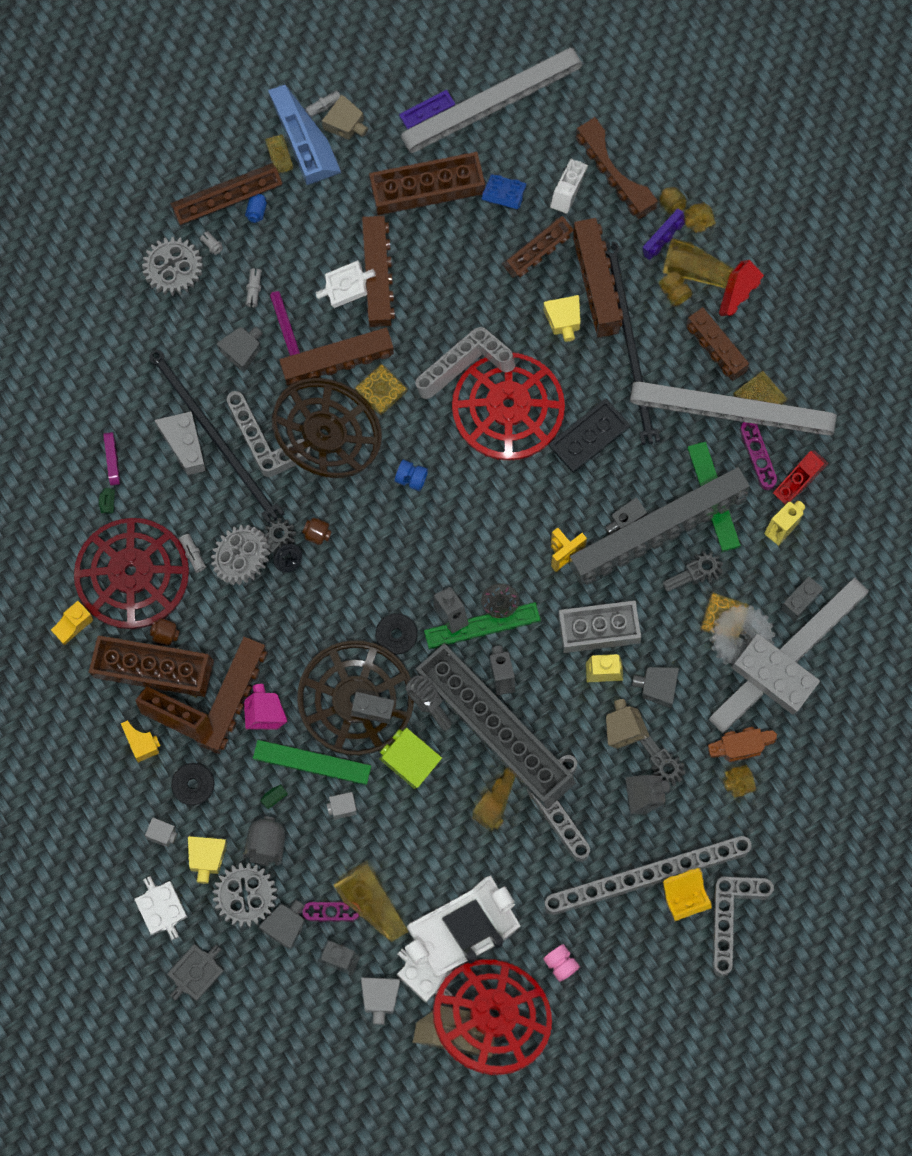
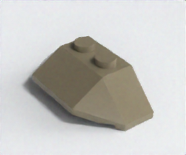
(426, 1034)

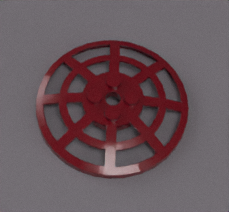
(131, 583)

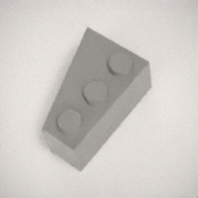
(182, 438)

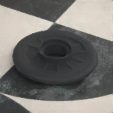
(399, 622)
(197, 795)

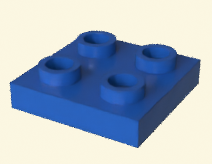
(504, 191)

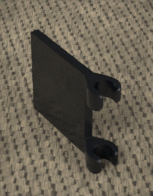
(469, 927)

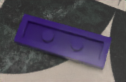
(427, 109)
(664, 234)

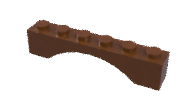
(637, 197)

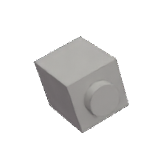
(342, 806)
(161, 833)

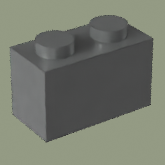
(802, 599)
(372, 707)

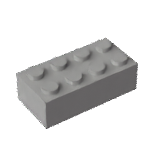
(599, 626)
(775, 674)

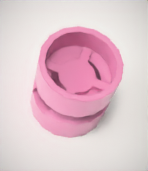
(561, 963)

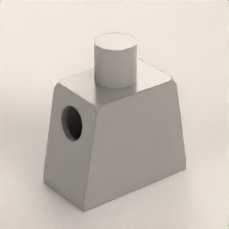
(380, 997)

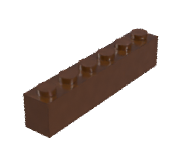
(226, 193)
(376, 258)
(337, 356)
(233, 692)

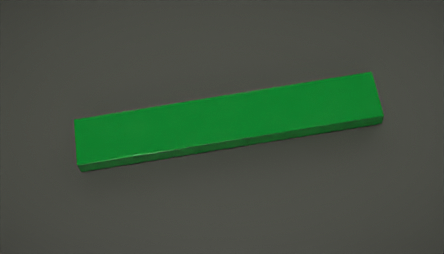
(706, 473)
(482, 626)
(312, 762)

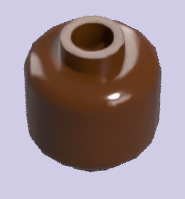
(316, 531)
(164, 632)

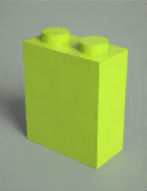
(409, 757)

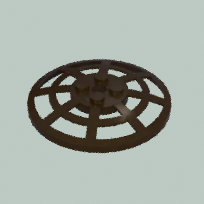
(331, 423)
(348, 687)

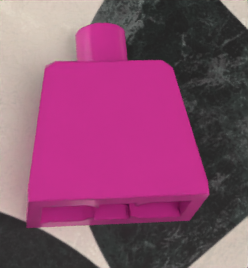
(263, 710)

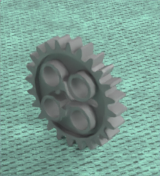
(181, 279)
(240, 555)
(262, 892)

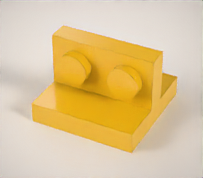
(564, 548)

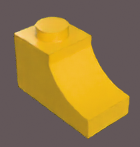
(72, 622)
(141, 743)

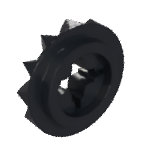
(290, 563)

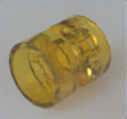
(676, 290)

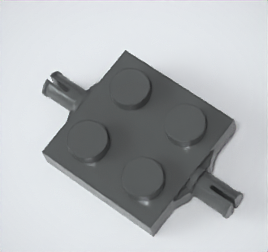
(195, 972)

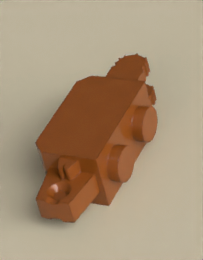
(742, 745)

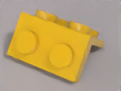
(686, 894)

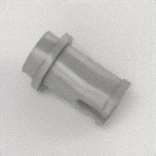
(214, 245)

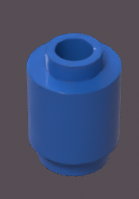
(256, 208)

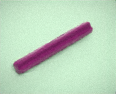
(284, 323)

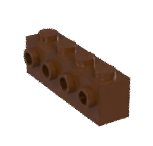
(533, 250)
(717, 344)
(174, 714)

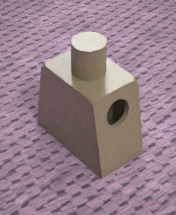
(344, 119)
(625, 725)

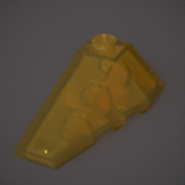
(696, 264)
(493, 805)
(368, 898)

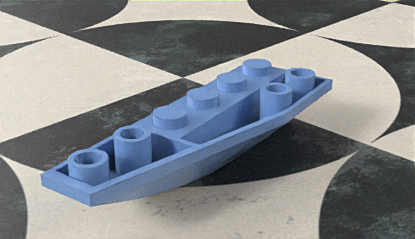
(305, 138)

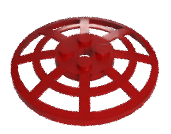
(508, 415)
(490, 1025)

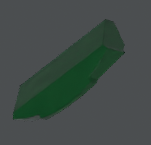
(106, 500)
(273, 796)

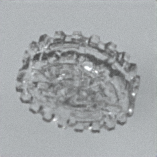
(733, 623)

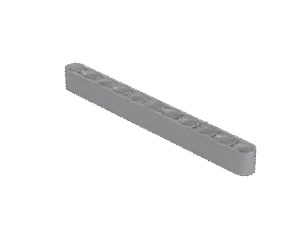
(491, 100)
(733, 408)
(795, 649)
(640, 882)

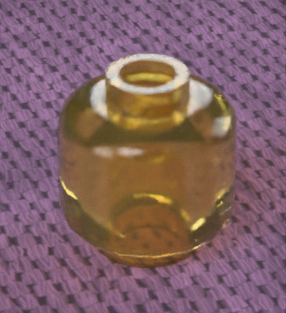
(672, 199)

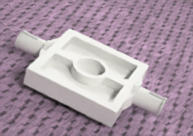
(346, 284)
(161, 908)
(421, 978)

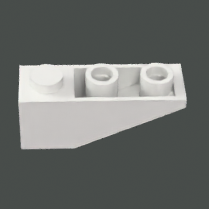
(568, 186)

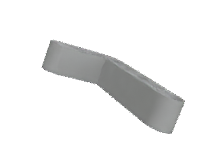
(463, 355)
(258, 440)
(567, 824)
(727, 916)

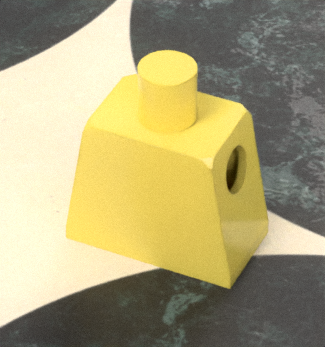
(563, 316)
(785, 521)
(604, 668)
(205, 856)

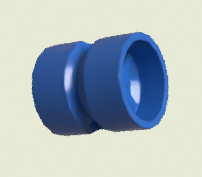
(411, 475)

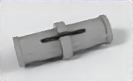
(322, 104)
(253, 287)
(192, 553)

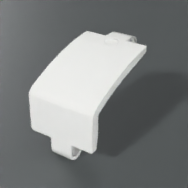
(436, 943)

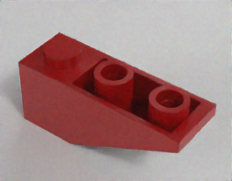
(739, 285)
(800, 477)

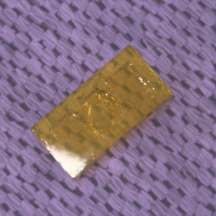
(279, 153)

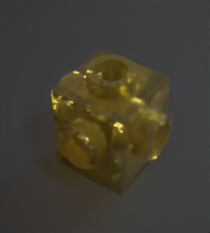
(699, 217)
(739, 781)

